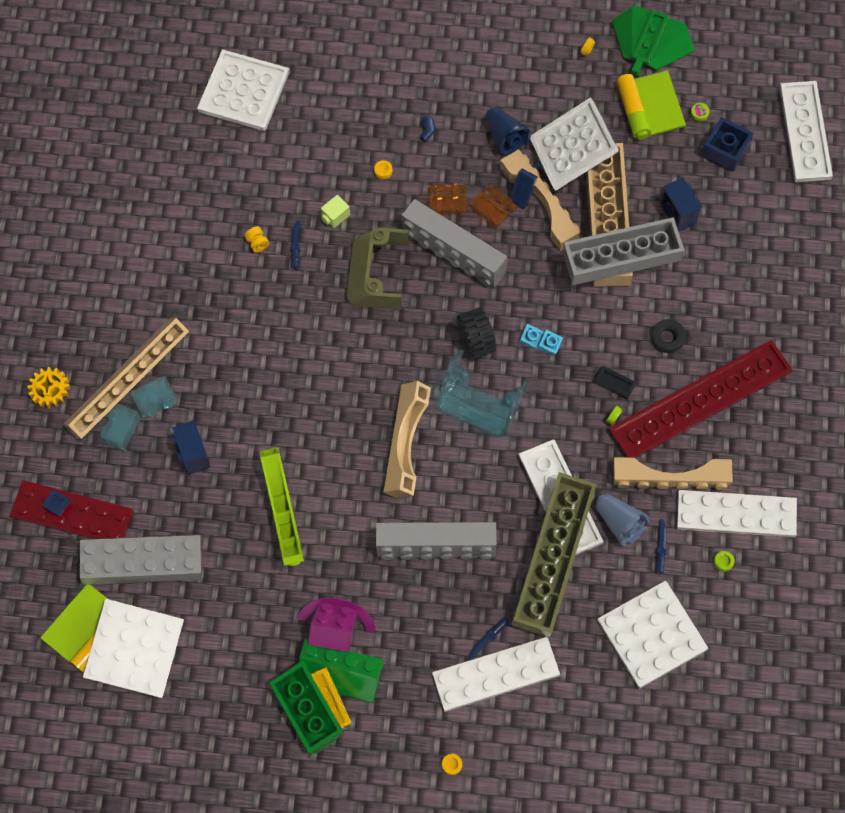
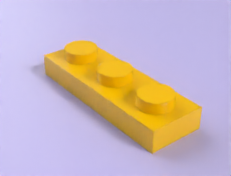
(331, 695)

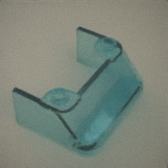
(475, 406)

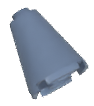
(621, 518)

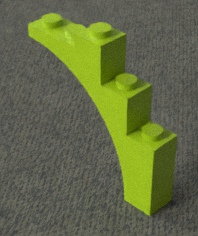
(281, 506)

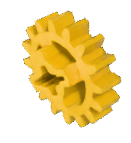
(42, 383)

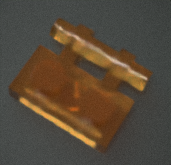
(448, 203)
(490, 209)

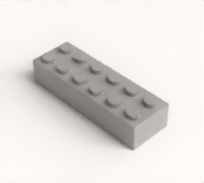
(454, 244)
(623, 251)
(436, 540)
(140, 560)

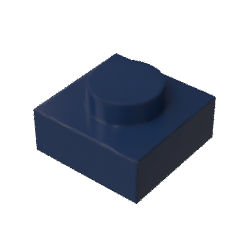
(56, 503)

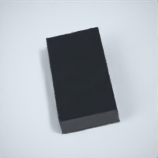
(615, 382)

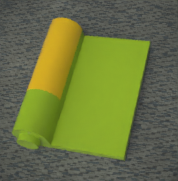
(650, 104)
(76, 627)

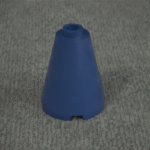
(507, 131)

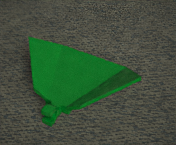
(651, 38)

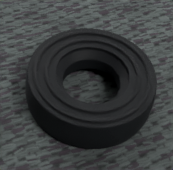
(668, 347)

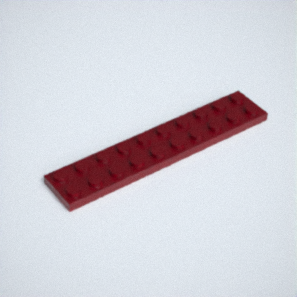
(700, 400)

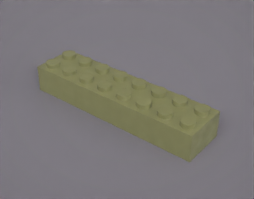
(554, 555)

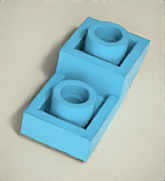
(540, 340)

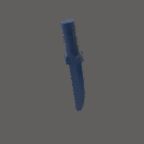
(295, 248)
(661, 551)
(491, 634)

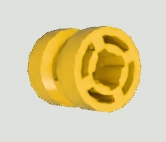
(256, 238)

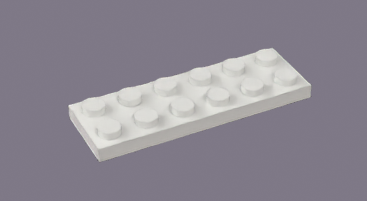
(805, 131)
(542, 468)
(737, 513)
(495, 674)

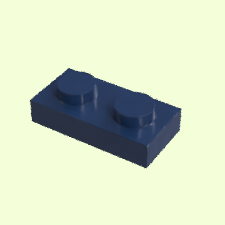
(523, 188)

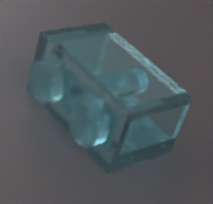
(154, 397)
(120, 427)

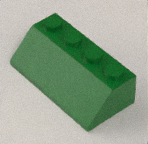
(352, 672)
(307, 708)

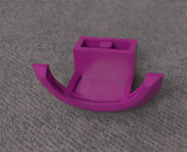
(334, 622)

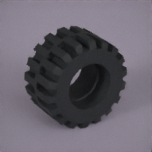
(476, 333)

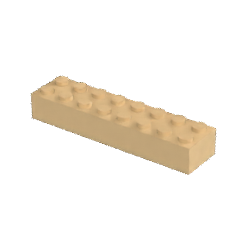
(608, 205)

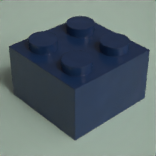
(727, 144)
(680, 203)
(190, 447)

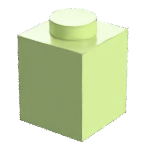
(335, 211)

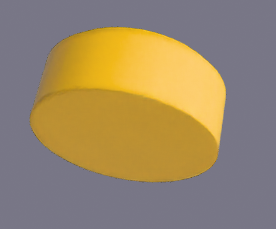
(588, 46)
(383, 169)
(451, 764)

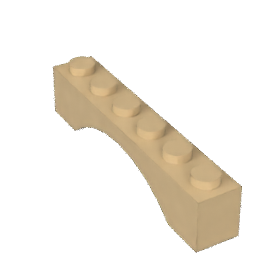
(561, 226)
(631, 472)
(400, 475)

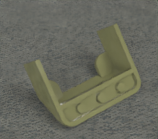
(369, 291)

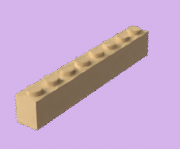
(126, 377)

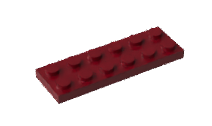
(82, 517)

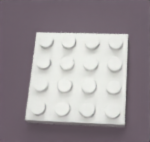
(243, 90)
(573, 144)
(652, 634)
(133, 648)

